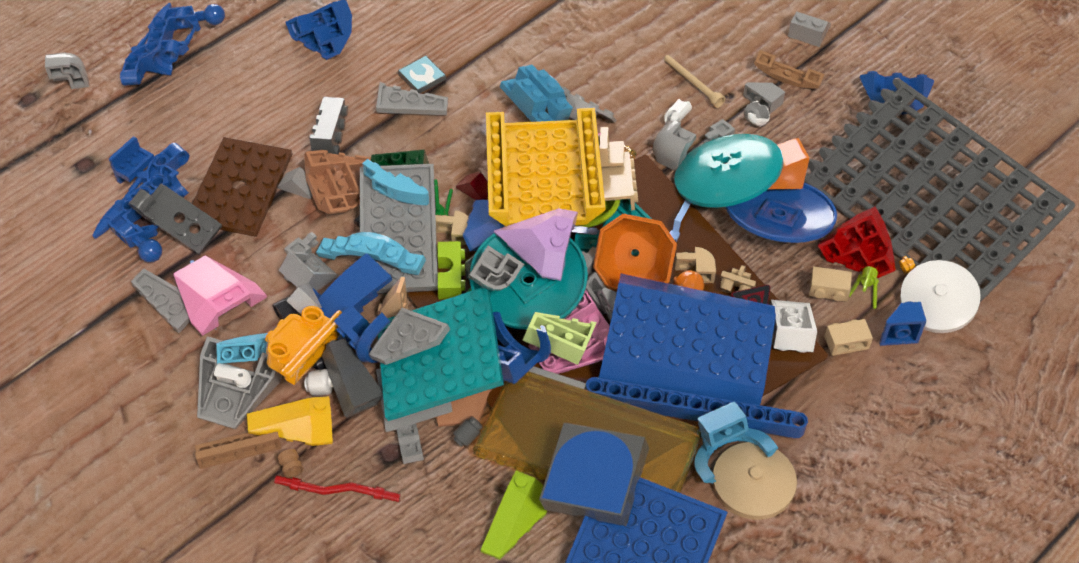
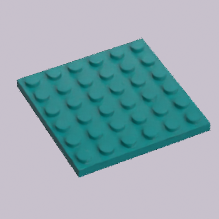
(456, 368)

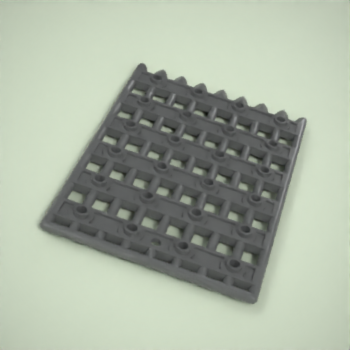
(944, 200)

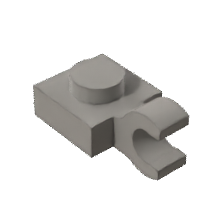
(718, 130)
(302, 245)

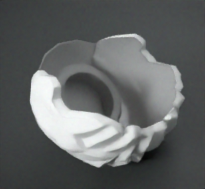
(757, 114)

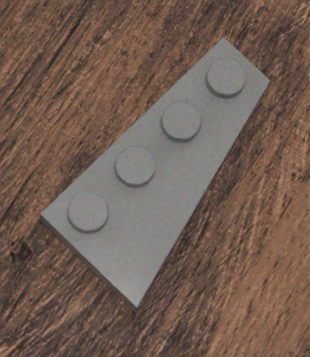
(409, 102)
(163, 298)

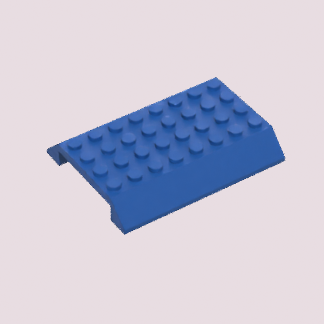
(688, 340)

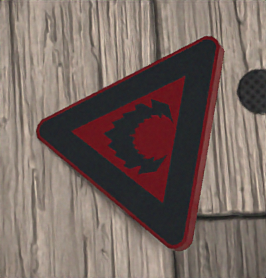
(756, 294)

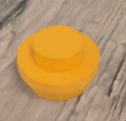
(907, 264)

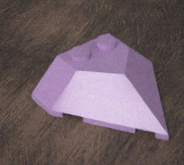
(542, 241)

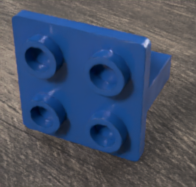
(129, 160)

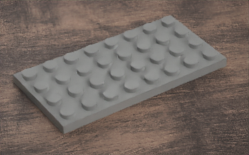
(405, 223)

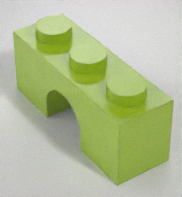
(449, 257)

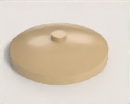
(753, 483)

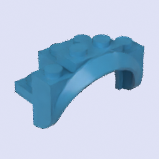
(534, 91)

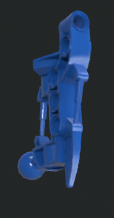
(160, 49)
(122, 216)

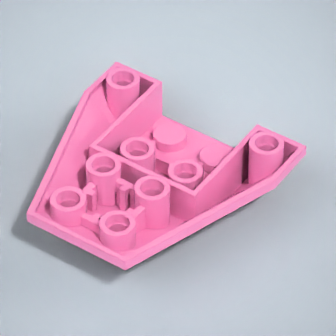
(212, 290)
(594, 352)

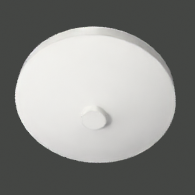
(946, 294)

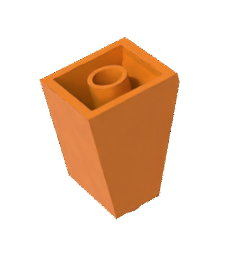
(794, 166)

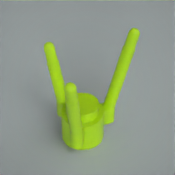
(868, 278)

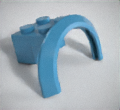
(722, 427)

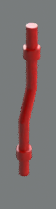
(297, 484)

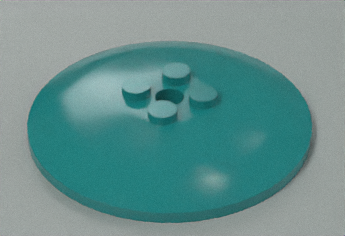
(749, 170)
(543, 295)

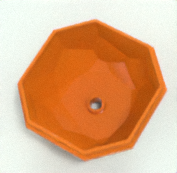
(628, 233)

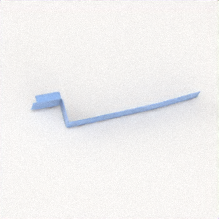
(675, 232)

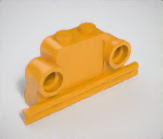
(300, 342)

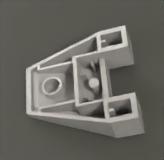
(226, 402)

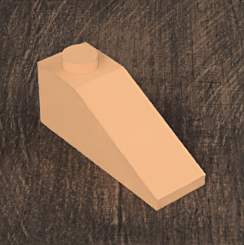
(394, 299)

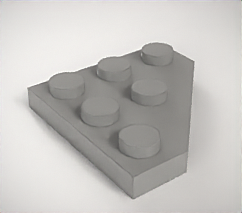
(408, 335)

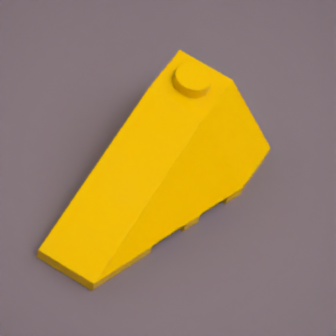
(300, 420)

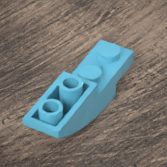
(398, 188)
(241, 349)

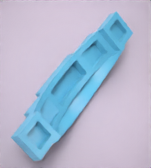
(377, 246)

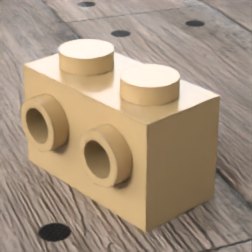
(830, 284)
(848, 337)

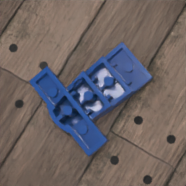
(354, 287)

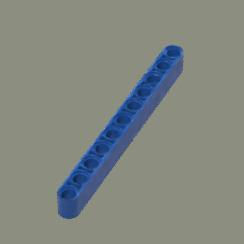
(704, 404)

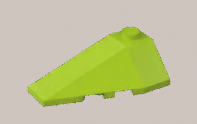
(515, 515)

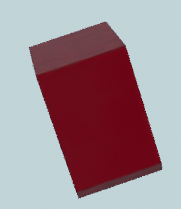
(474, 186)

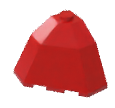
(861, 244)

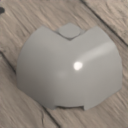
(67, 67)
(672, 144)
(495, 270)

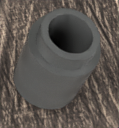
(467, 431)

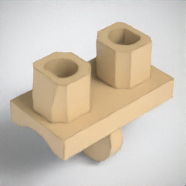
(736, 278)

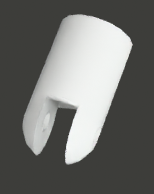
(678, 111)
(232, 375)

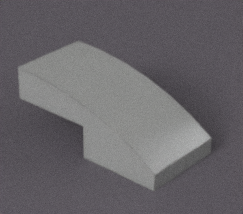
(409, 444)

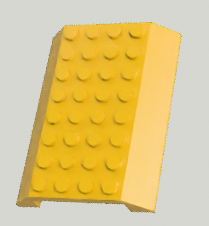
(544, 168)

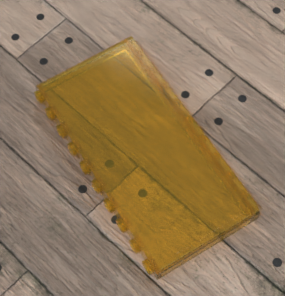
(531, 414)

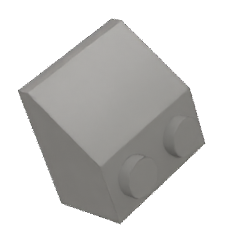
(808, 29)
(306, 268)

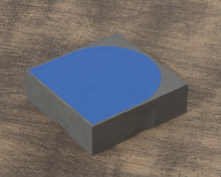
(594, 473)

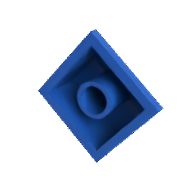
(904, 325)

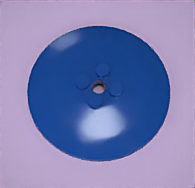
(787, 214)

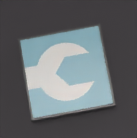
(421, 74)

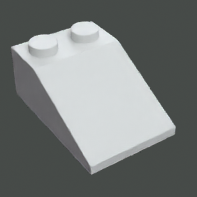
(794, 326)

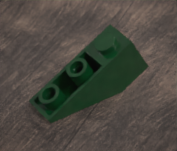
(401, 158)

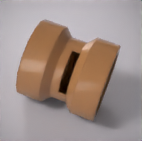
(290, 463)

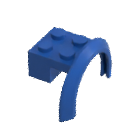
(360, 332)
(516, 358)

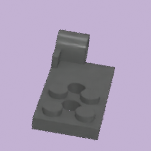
(163, 208)

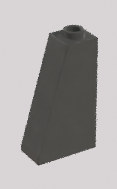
(350, 379)

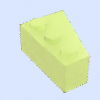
(566, 337)

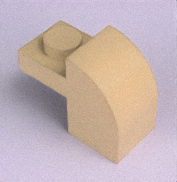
(453, 225)
(699, 261)

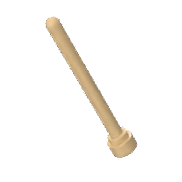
(715, 98)

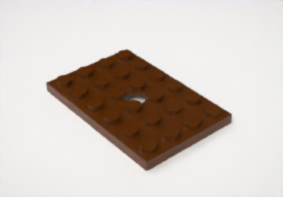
(242, 208)

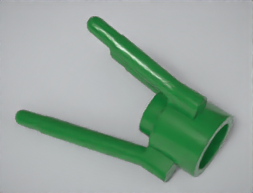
(439, 209)

